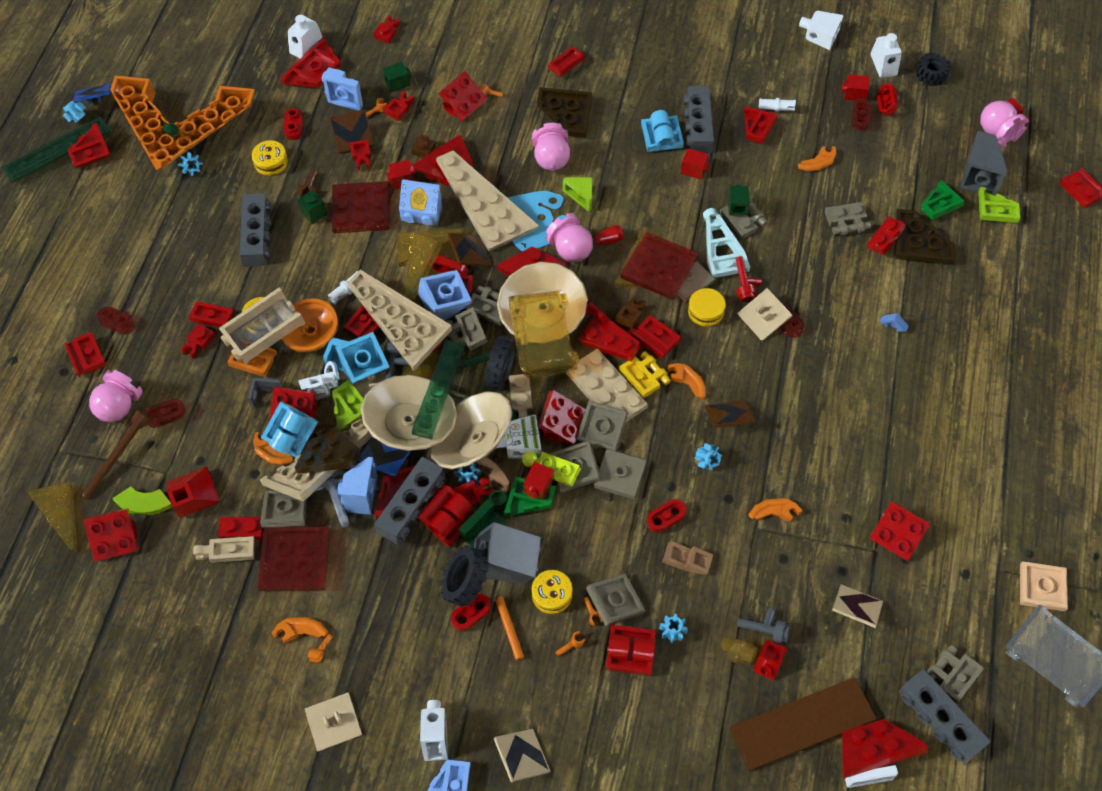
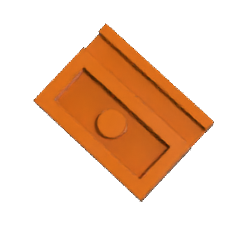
(258, 365)

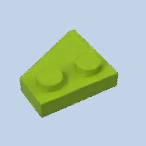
(997, 207)
(347, 405)

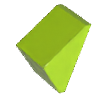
(579, 190)

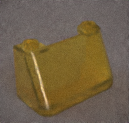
(542, 333)

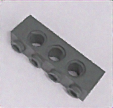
(699, 119)
(255, 230)
(423, 472)
(941, 703)

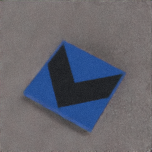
(89, 93)
(385, 458)

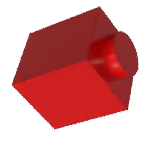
(855, 87)
(695, 164)
(398, 172)
(538, 481)

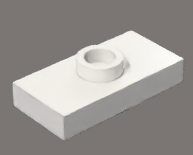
(873, 776)

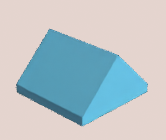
(362, 358)

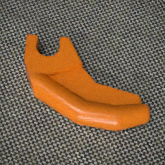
(820, 162)
(688, 376)
(269, 454)
(778, 507)
(298, 626)

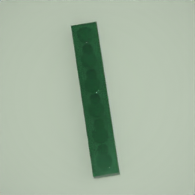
(49, 152)
(438, 390)

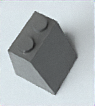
(984, 165)
(509, 552)

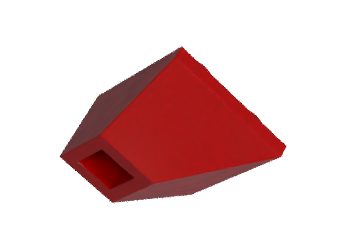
(192, 492)

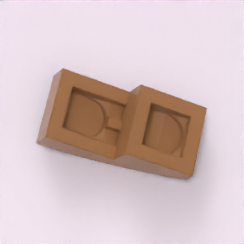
(496, 476)
(687, 559)

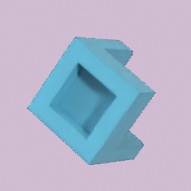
(331, 353)

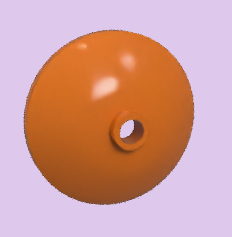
(318, 318)

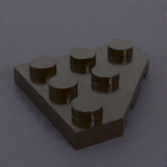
(566, 108)
(921, 240)
(327, 450)

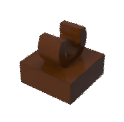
(423, 146)

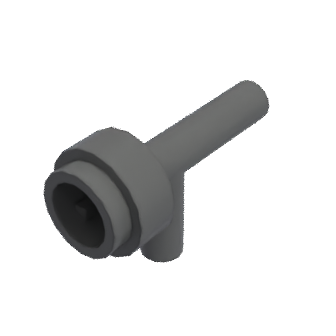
(395, 359)
(780, 631)

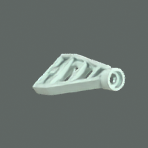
(725, 264)

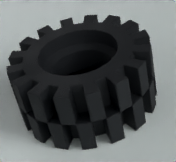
(935, 62)

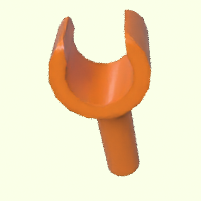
(486, 90)
(379, 107)
(592, 611)
(572, 644)
(316, 655)

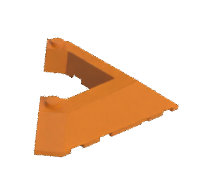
(147, 122)

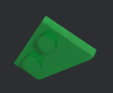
(941, 201)
(521, 503)

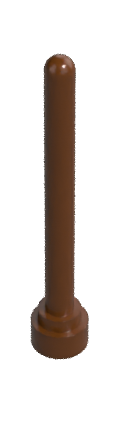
(138, 422)

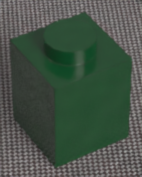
(397, 76)
(738, 200)
(312, 207)

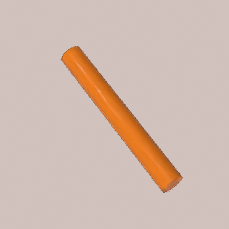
(508, 625)

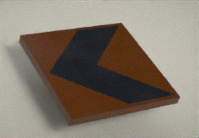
(350, 128)
(469, 250)
(729, 414)

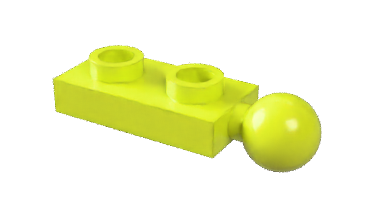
(564, 471)

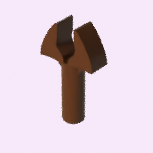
(309, 184)

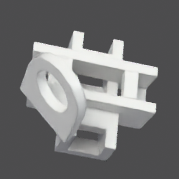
(322, 383)

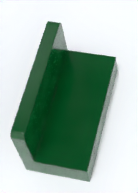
(479, 521)

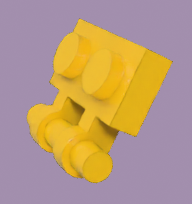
(641, 378)

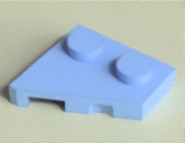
(452, 777)

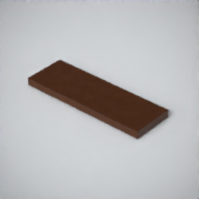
(801, 724)

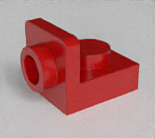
(770, 659)

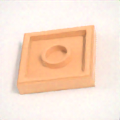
(1043, 586)

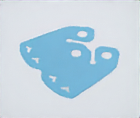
(529, 205)

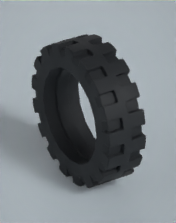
(500, 363)
(474, 579)

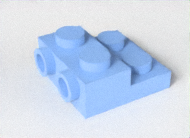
(342, 90)

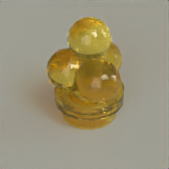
(739, 650)

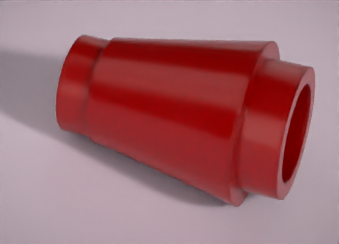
(609, 235)

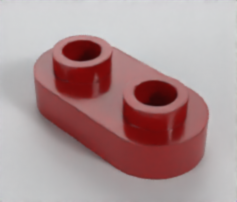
(887, 99)
(293, 124)
(444, 265)
(665, 517)
(470, 613)

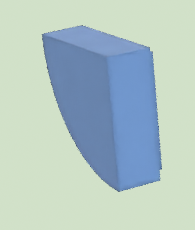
(895, 321)

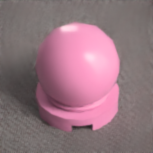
(1002, 120)
(551, 146)
(570, 238)
(113, 398)

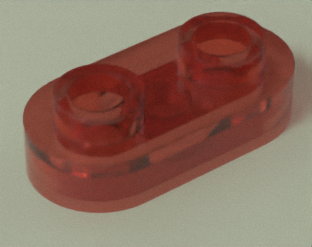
(861, 114)
(114, 319)
(789, 329)
(164, 412)

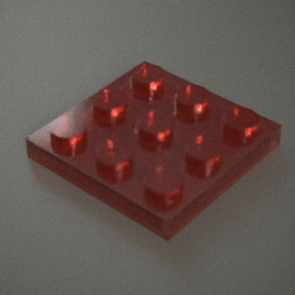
(360, 207)
(659, 266)
(294, 559)

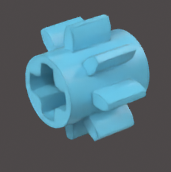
(74, 111)
(195, 163)
(708, 456)
(470, 474)
(673, 634)

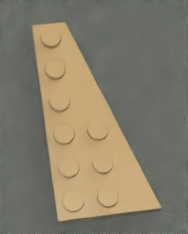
(489, 210)
(405, 323)
(304, 484)

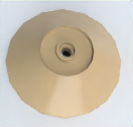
(543, 278)
(393, 407)
(477, 430)

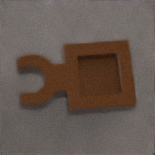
(630, 314)

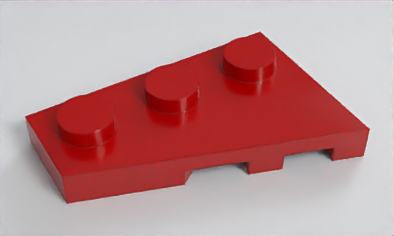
(609, 339)

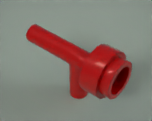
(747, 290)

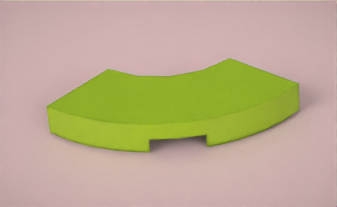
(142, 503)

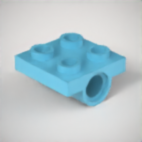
(662, 132)
(289, 430)

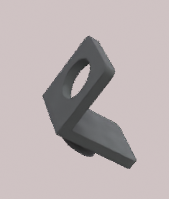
(259, 384)

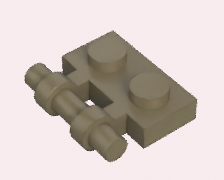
(847, 214)
(743, 225)
(484, 307)
(471, 329)
(960, 678)

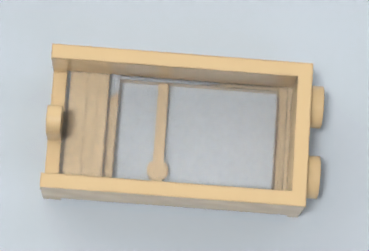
(261, 326)

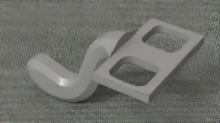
(331, 485)

